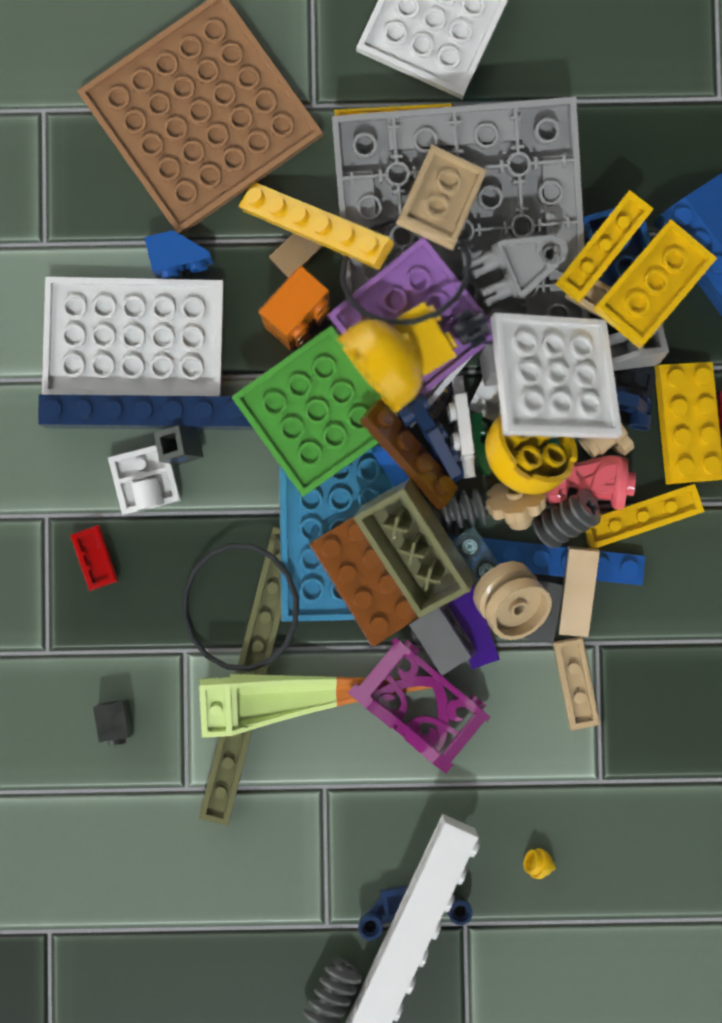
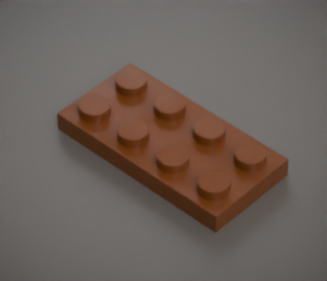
(363, 582)

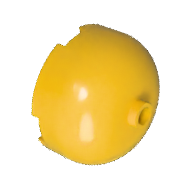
(384, 361)
(526, 461)

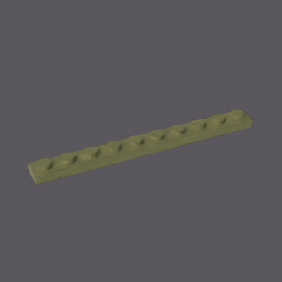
(257, 646)

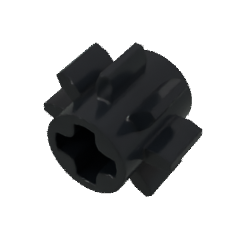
(471, 328)

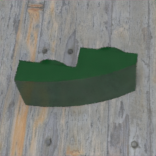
(479, 432)

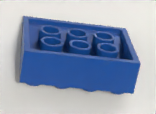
(702, 219)

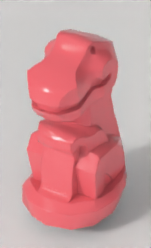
(603, 476)

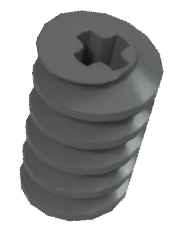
(461, 509)
(568, 519)
(335, 994)

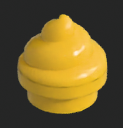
(538, 863)

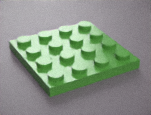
(311, 411)

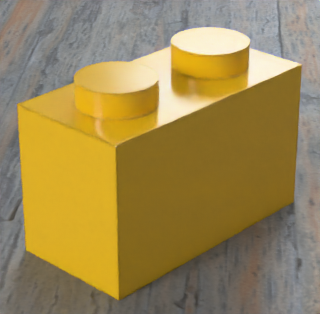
(432, 345)

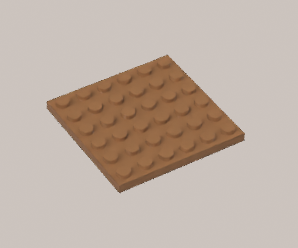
(200, 113)

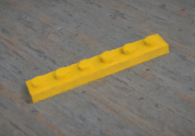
(316, 225)

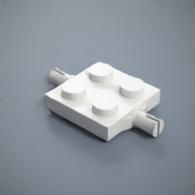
(458, 415)

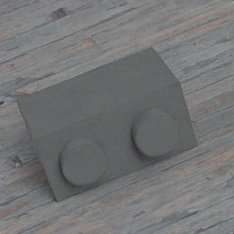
(442, 639)

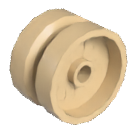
(512, 600)

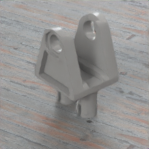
(521, 264)

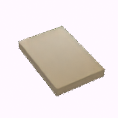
(441, 197)

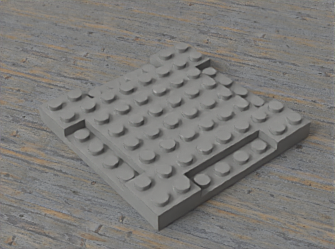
(526, 192)

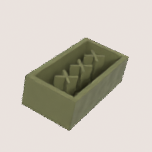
(414, 548)

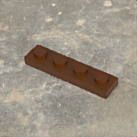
(409, 453)

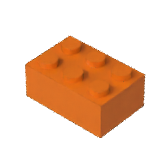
(296, 309)

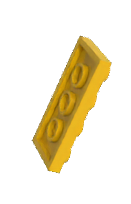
(655, 284)
(689, 422)

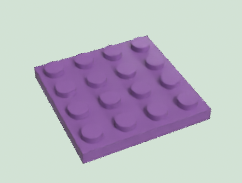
(406, 282)

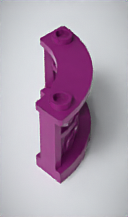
(430, 744)

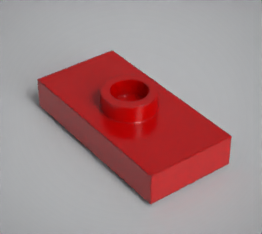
(94, 557)

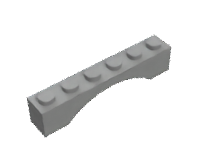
(623, 353)

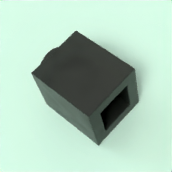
(178, 445)
(113, 722)

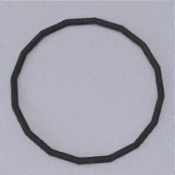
(362, 311)
(295, 607)

